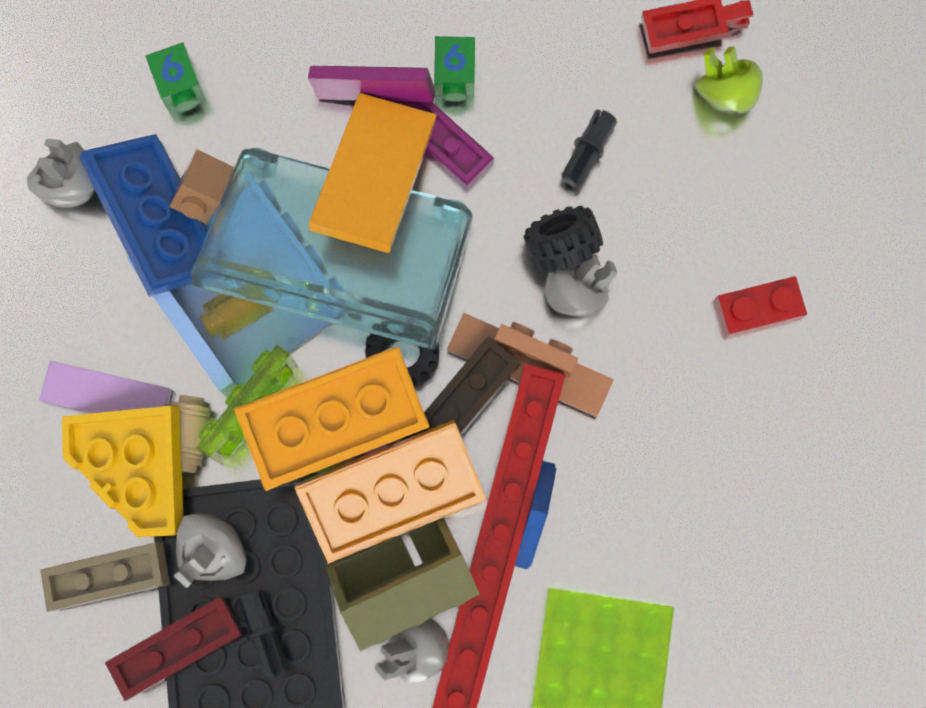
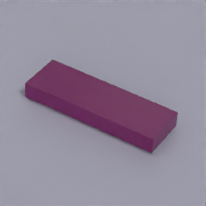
(386, 83)
(454, 147)

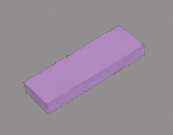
(98, 391)

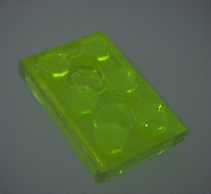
(271, 375)

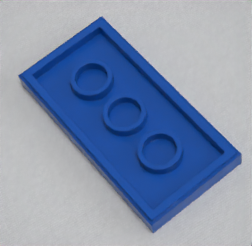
(136, 192)

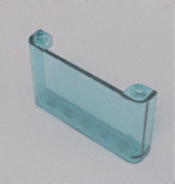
(267, 255)

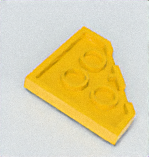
(131, 464)

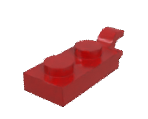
(692, 23)

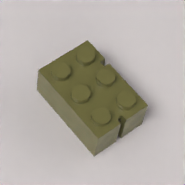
(386, 593)

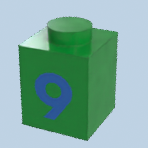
(454, 67)
(175, 78)

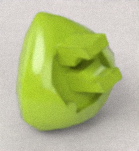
(730, 86)

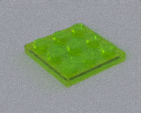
(601, 652)

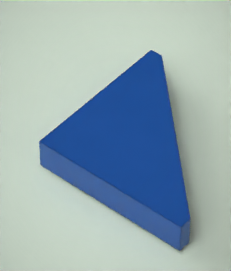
(537, 515)

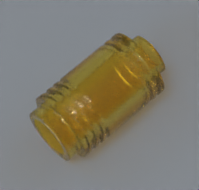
(231, 314)

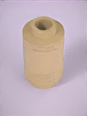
(192, 420)

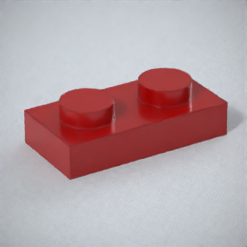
(761, 306)

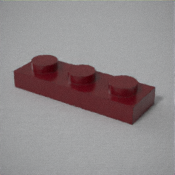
(173, 648)

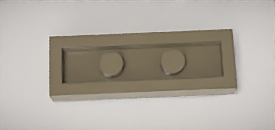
(105, 576)

